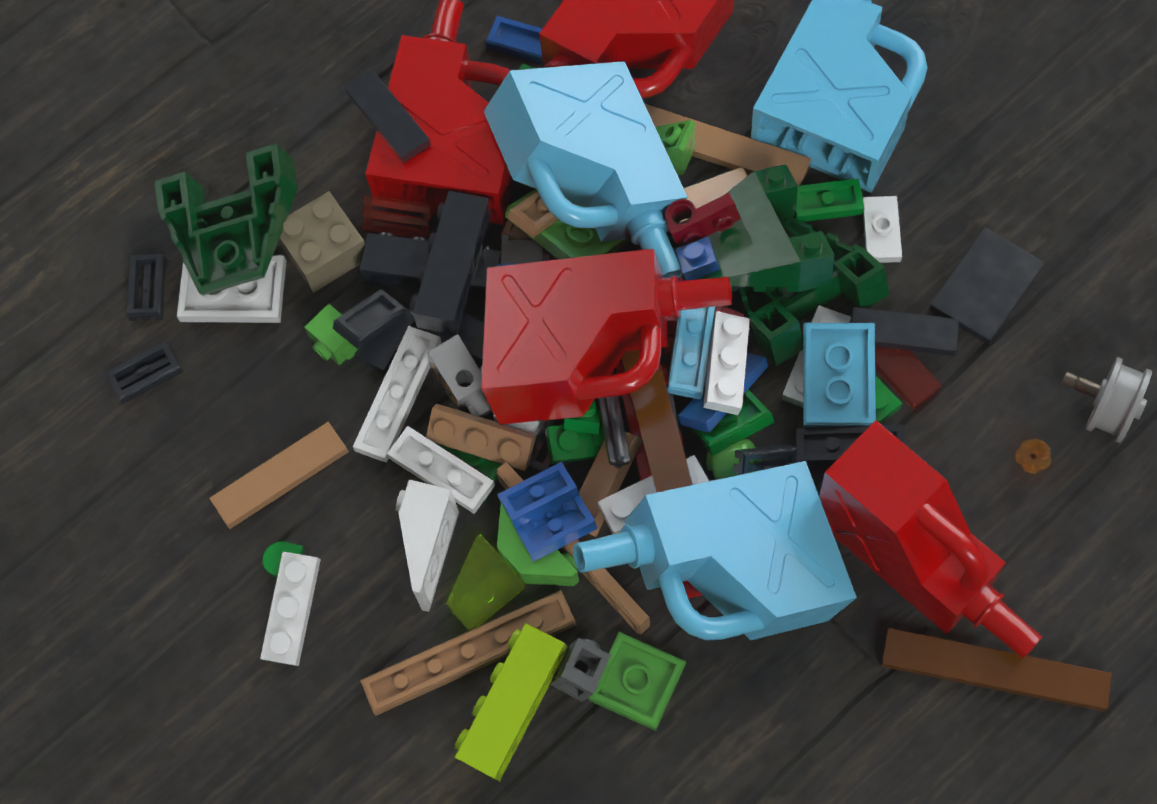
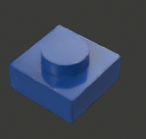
(697, 259)

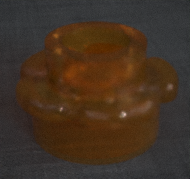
(1036, 447)

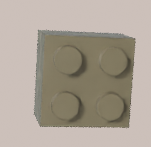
(321, 241)

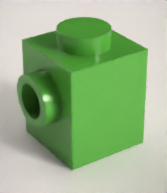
(326, 340)

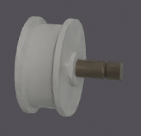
(1115, 400)

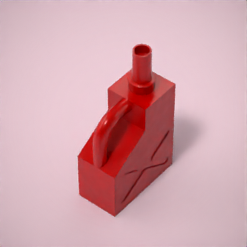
(640, 32)
(434, 87)
(567, 323)
(913, 535)

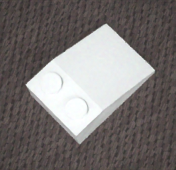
(427, 525)

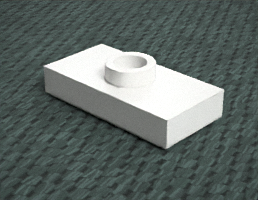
(882, 228)

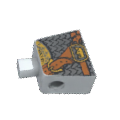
(455, 366)

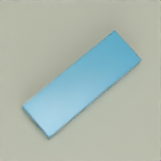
(690, 352)

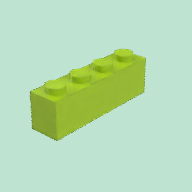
(511, 701)

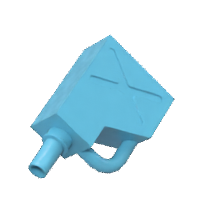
(837, 94)
(591, 143)
(745, 543)

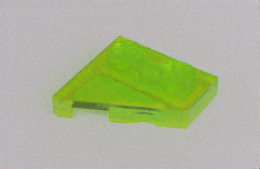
(482, 585)

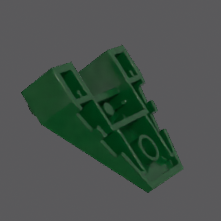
(235, 235)
(757, 248)
(777, 312)

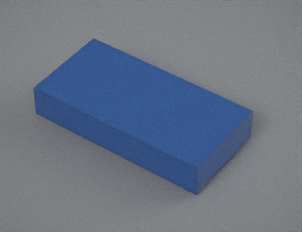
(515, 39)

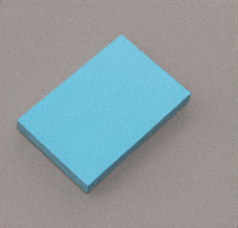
(838, 374)

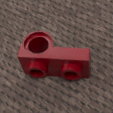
(703, 221)

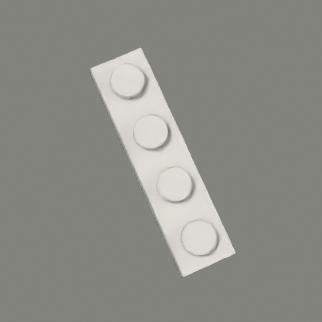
(396, 394)

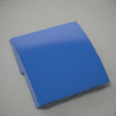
(547, 511)

